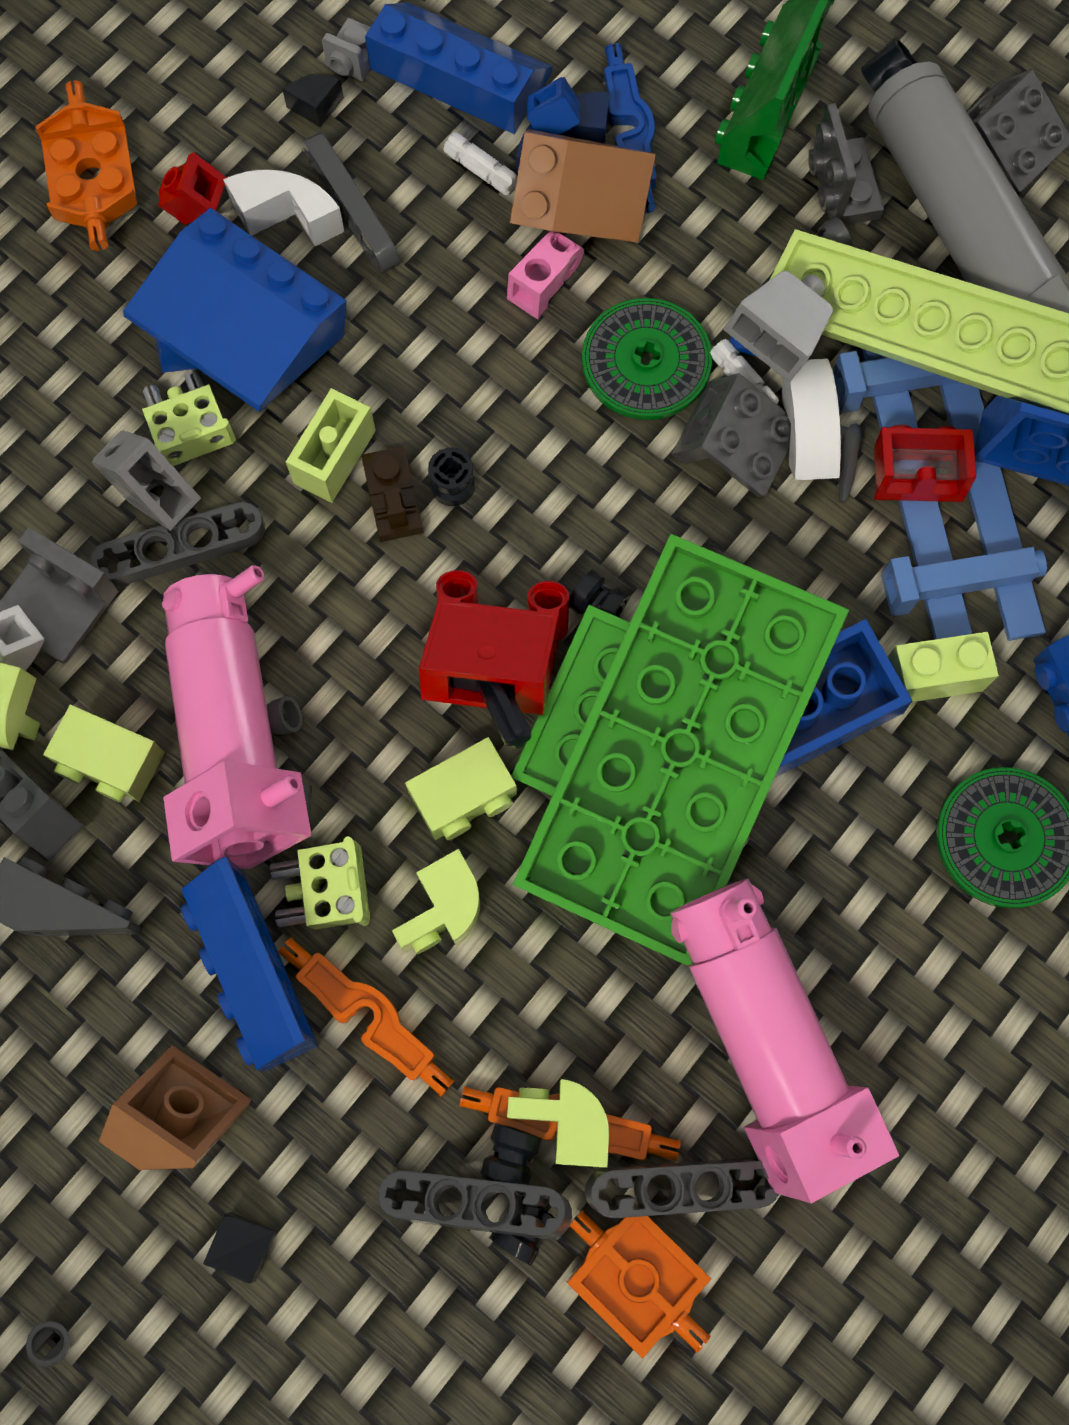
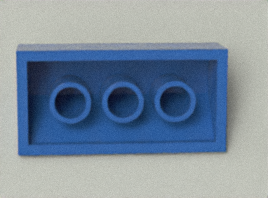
(454, 64)
(247, 966)

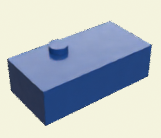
(850, 697)

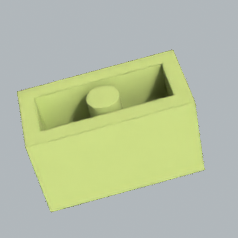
(331, 445)
(945, 666)
(103, 753)
(462, 790)

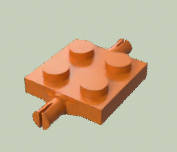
(639, 1282)

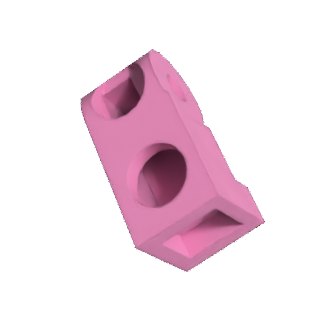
(543, 272)

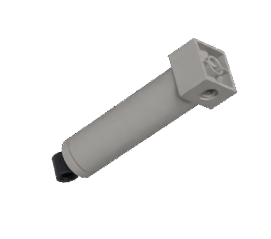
(960, 180)

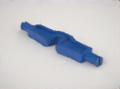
(629, 109)

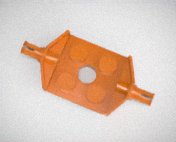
(81, 139)

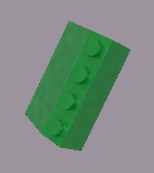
(773, 88)

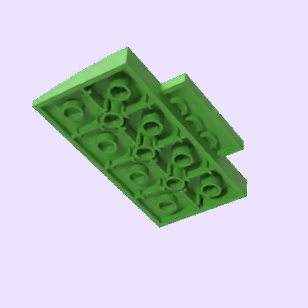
(668, 740)

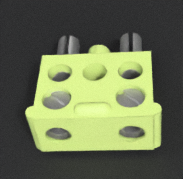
(186, 422)
(345, 888)

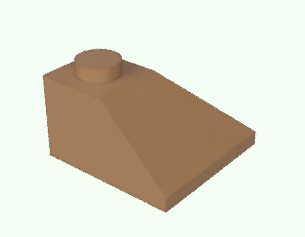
(172, 1114)

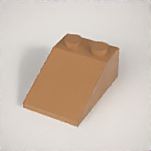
(581, 187)

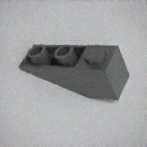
(32, 810)
(46, 909)

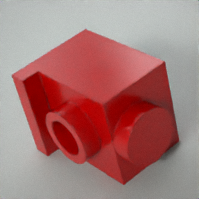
(184, 184)

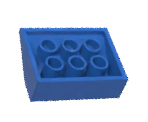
(237, 310)
(1024, 439)

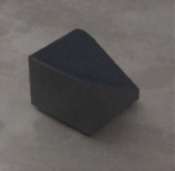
(314, 97)
(239, 1247)

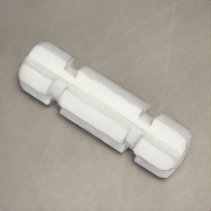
(480, 163)
(727, 357)

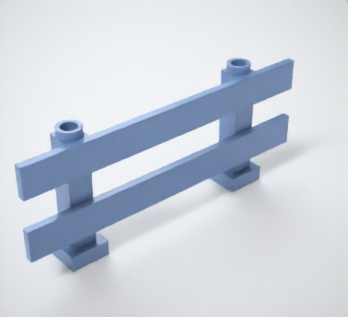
(936, 575)

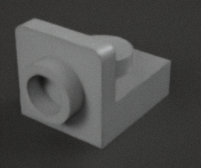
(348, 50)

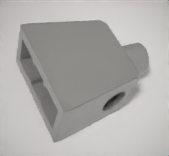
(782, 321)
(138, 466)

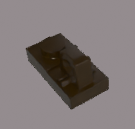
(392, 494)

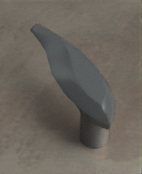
(849, 456)

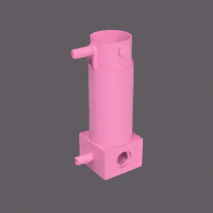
(232, 789)
(809, 1122)

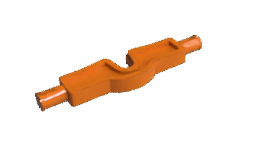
(385, 1033)
(625, 1136)

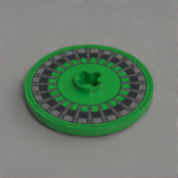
(675, 372)
(995, 871)

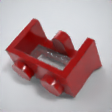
(924, 464)

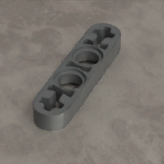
(351, 202)
(180, 552)
(683, 1191)
(473, 1207)

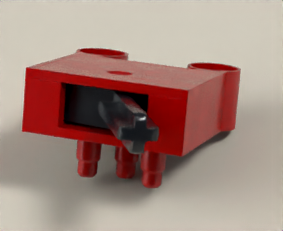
(493, 652)

